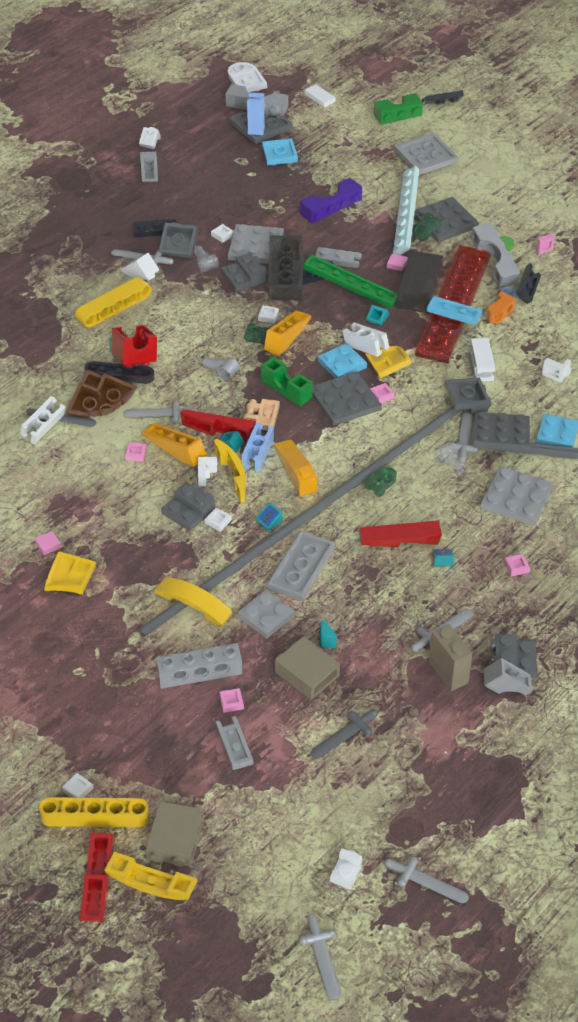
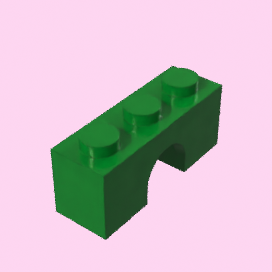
(388, 112)
(296, 389)

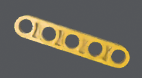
(113, 302)
(85, 806)

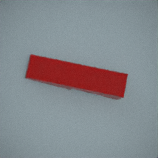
(214, 423)
(392, 535)
(96, 880)

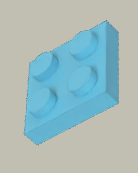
(279, 151)
(342, 361)
(557, 431)

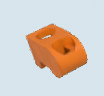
(501, 308)

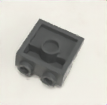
(178, 240)
(245, 272)
(468, 394)
(189, 506)
(517, 652)

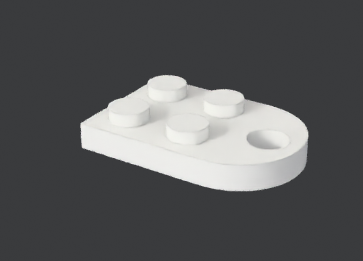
(246, 75)

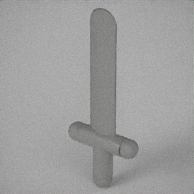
(156, 258)
(175, 411)
(464, 438)
(455, 621)
(409, 872)
(322, 955)

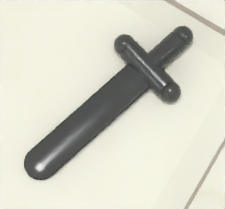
(68, 418)
(358, 723)

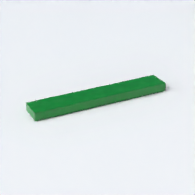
(351, 281)

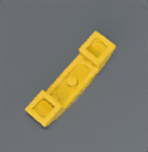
(227, 455)
(195, 597)
(150, 880)

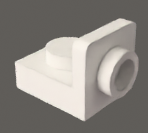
(149, 137)
(556, 370)
(206, 466)
(346, 868)

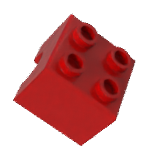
(135, 349)

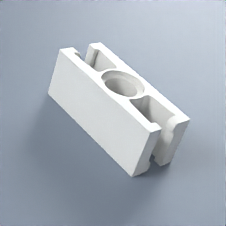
(366, 339)
(482, 359)
(42, 427)

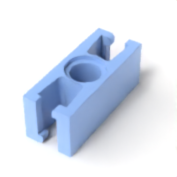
(256, 113)
(257, 447)

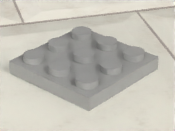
(426, 153)
(252, 240)
(517, 496)

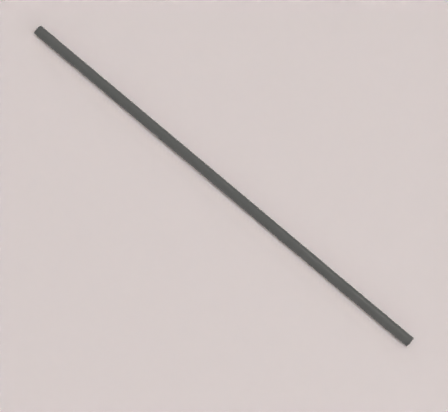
(302, 518)

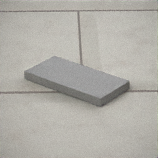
(301, 566)

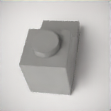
(149, 166)
(506, 677)

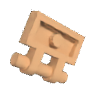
(266, 411)

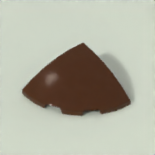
(99, 395)

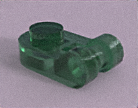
(423, 230)
(255, 333)
(385, 476)

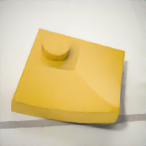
(389, 360)
(69, 573)

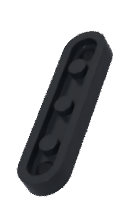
(133, 374)

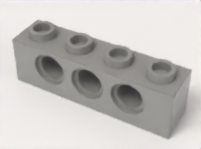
(199, 665)

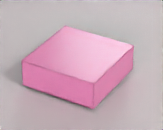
(545, 243)
(397, 262)
(383, 392)
(135, 451)
(47, 543)
(517, 565)
(231, 700)

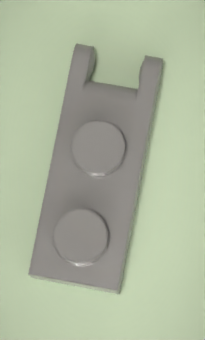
(339, 257)
(234, 744)

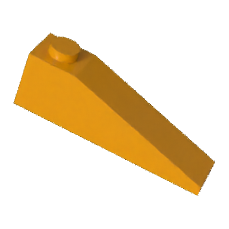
(284, 333)
(176, 443)
(297, 467)

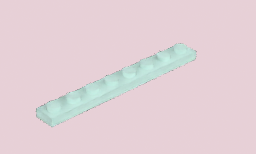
(406, 211)

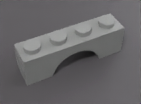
(274, 104)
(486, 238)

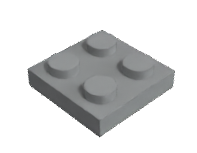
(266, 614)

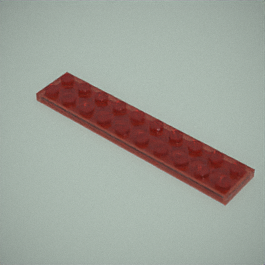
(460, 287)

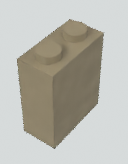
(450, 657)
(307, 667)
(175, 834)

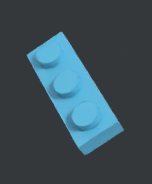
(454, 310)

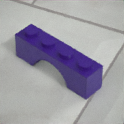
(317, 208)

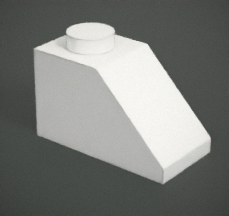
(142, 267)

